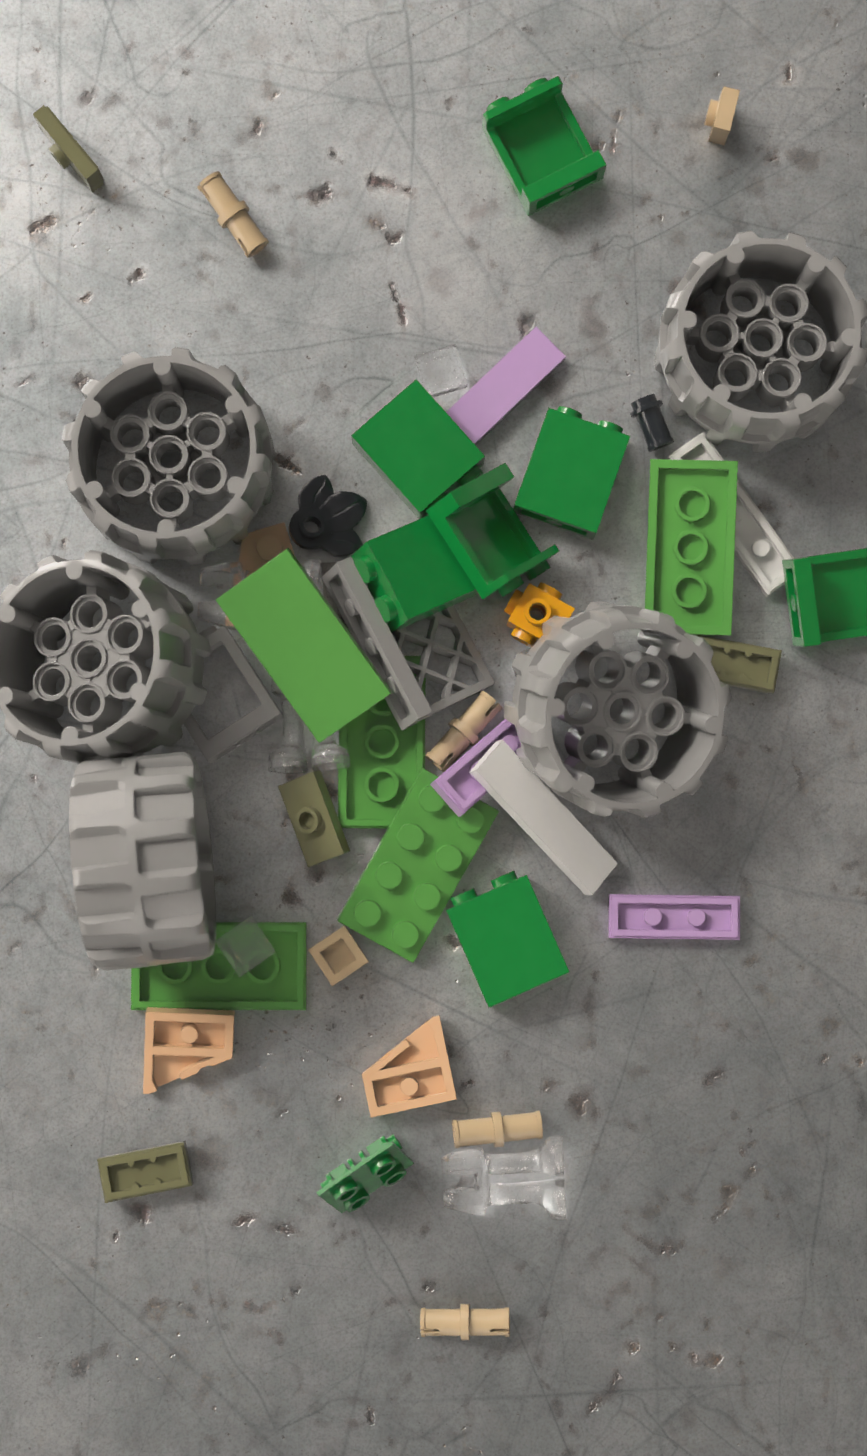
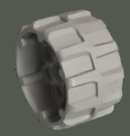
(805, 279)
(172, 376)
(34, 624)
(691, 721)
(142, 861)

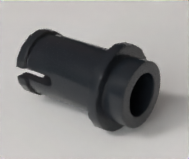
(651, 422)

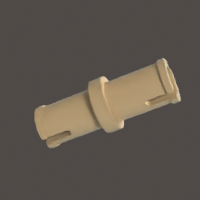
(233, 214)
(464, 731)
(497, 1129)
(465, 1322)

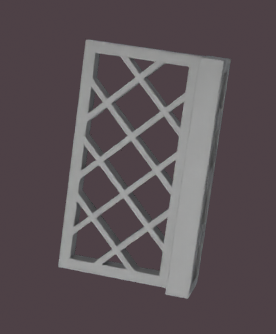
(385, 652)

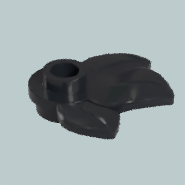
(333, 515)

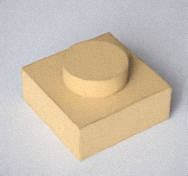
(721, 114)
(338, 955)

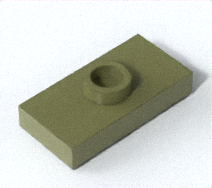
(67, 149)
(745, 664)
(314, 818)
(145, 1171)

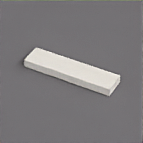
(755, 539)
(543, 817)

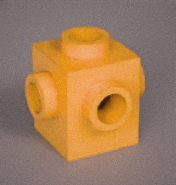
(540, 598)

